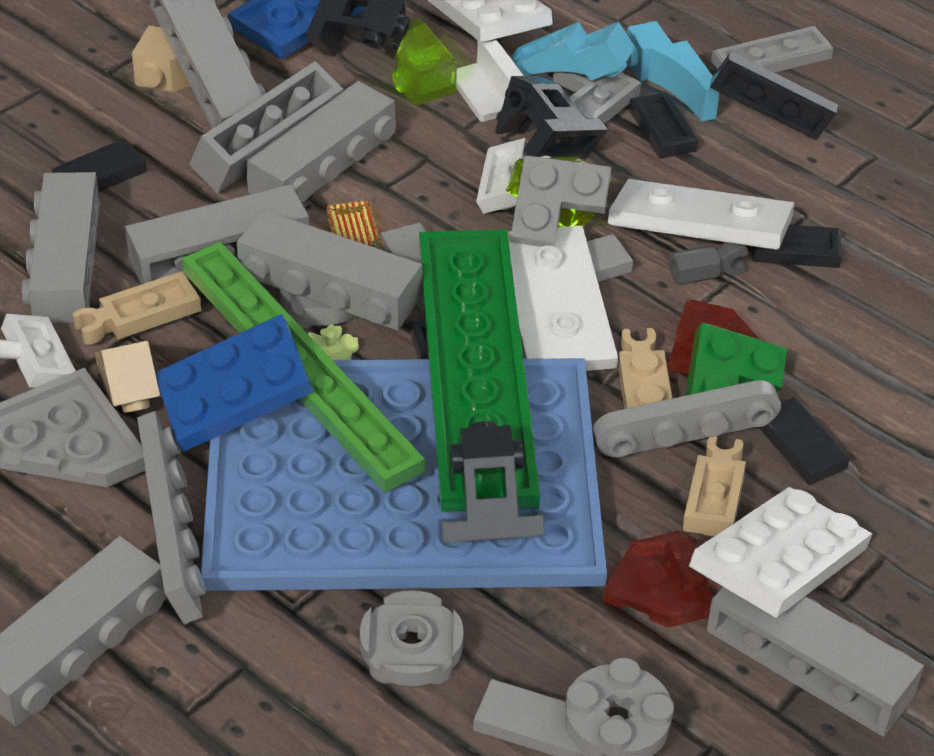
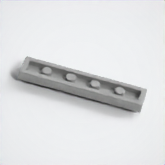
(170, 516)

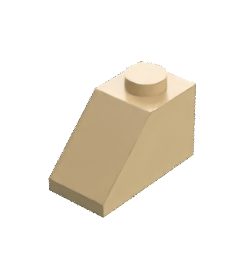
(156, 63)
(128, 375)

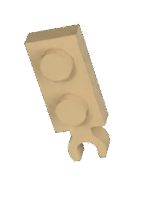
(138, 308)
(642, 371)
(715, 489)

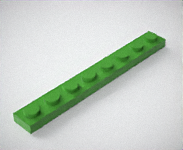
(335, 399)

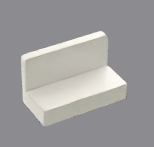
(486, 81)

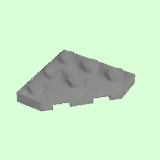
(68, 434)

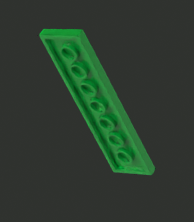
(475, 355)

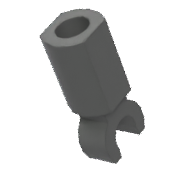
(707, 262)

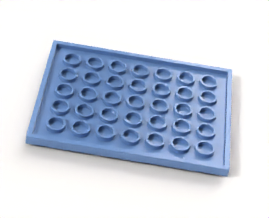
(305, 516)

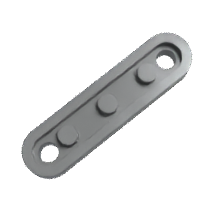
(686, 418)

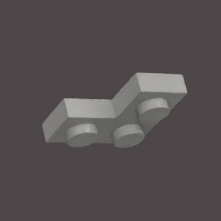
(602, 96)
(554, 185)

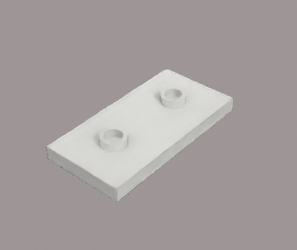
(701, 213)
(561, 302)

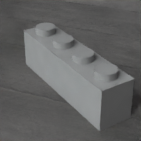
(208, 56)
(324, 142)
(225, 148)
(162, 242)
(63, 246)
(331, 269)
(75, 626)
(822, 656)

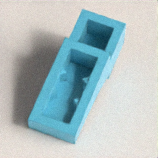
(577, 52)
(673, 68)

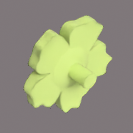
(334, 344)

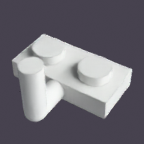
(496, 174)
(35, 348)

